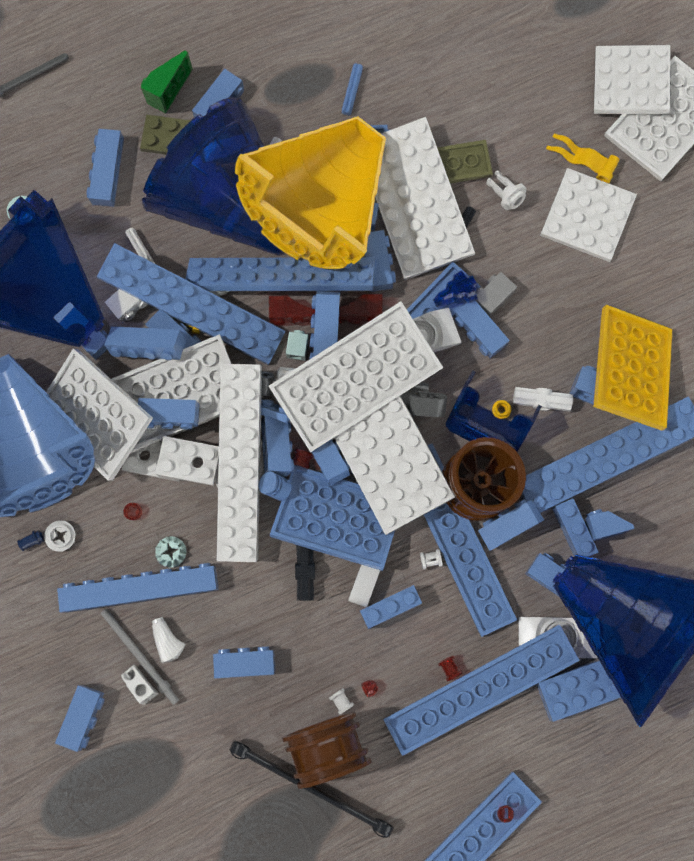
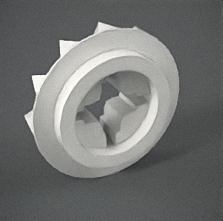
(51, 535)

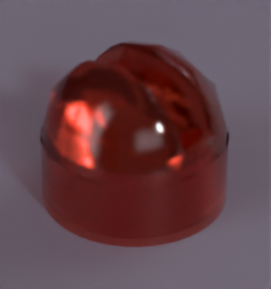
(369, 687)
(501, 813)

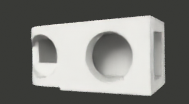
(139, 685)

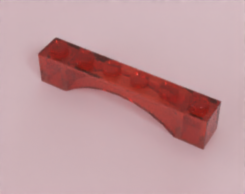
(286, 310)

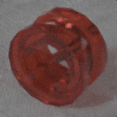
(138, 512)

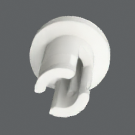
(512, 195)

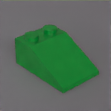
(166, 82)

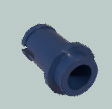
(30, 540)

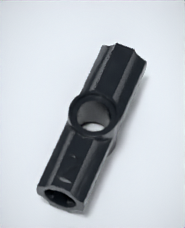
(305, 573)

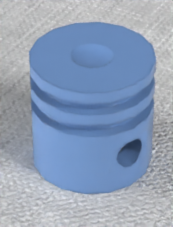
(274, 486)

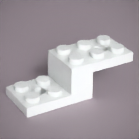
(174, 459)

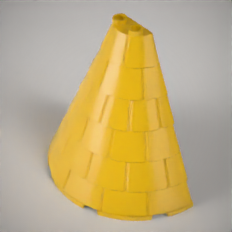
(315, 191)

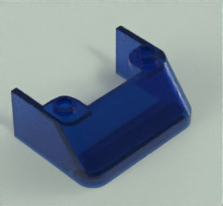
(475, 422)

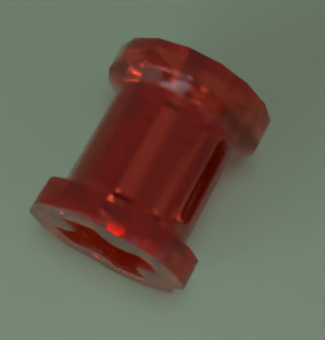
(450, 668)

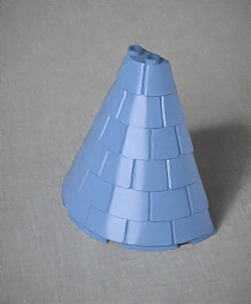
(39, 445)

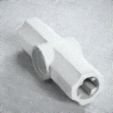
(543, 397)

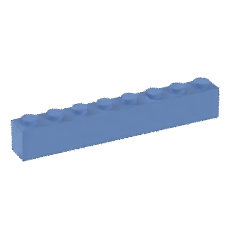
(137, 589)

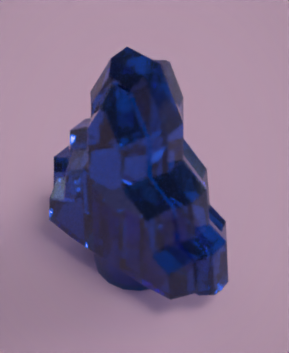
(458, 290)

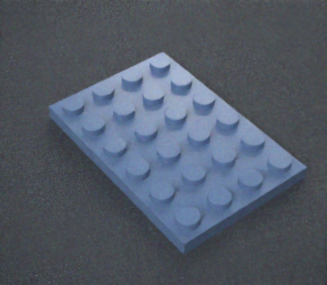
(331, 520)

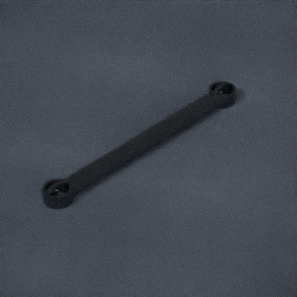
(377, 824)

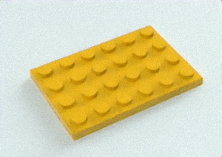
(633, 368)

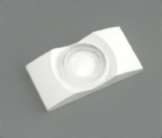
(438, 329)
(533, 626)

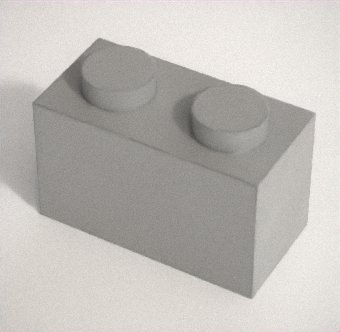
(495, 293)

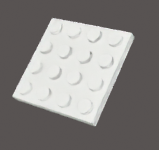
(632, 79)
(588, 215)

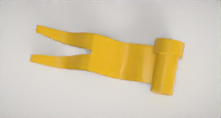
(586, 156)

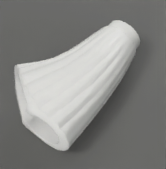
(167, 644)

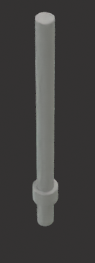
(163, 686)

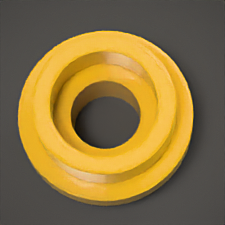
(501, 403)

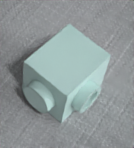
(297, 345)

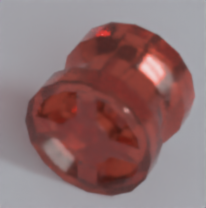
(302, 458)

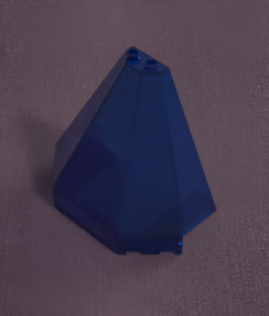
(42, 276)

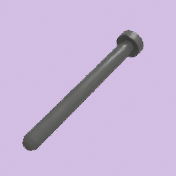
(32, 73)

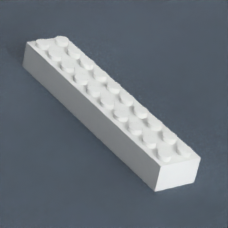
(239, 462)

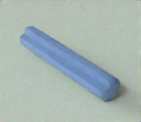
(352, 89)

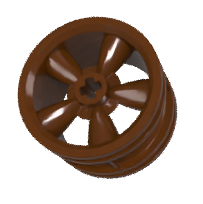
(502, 459)
(326, 750)

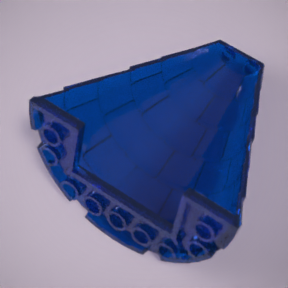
(199, 176)
(634, 624)

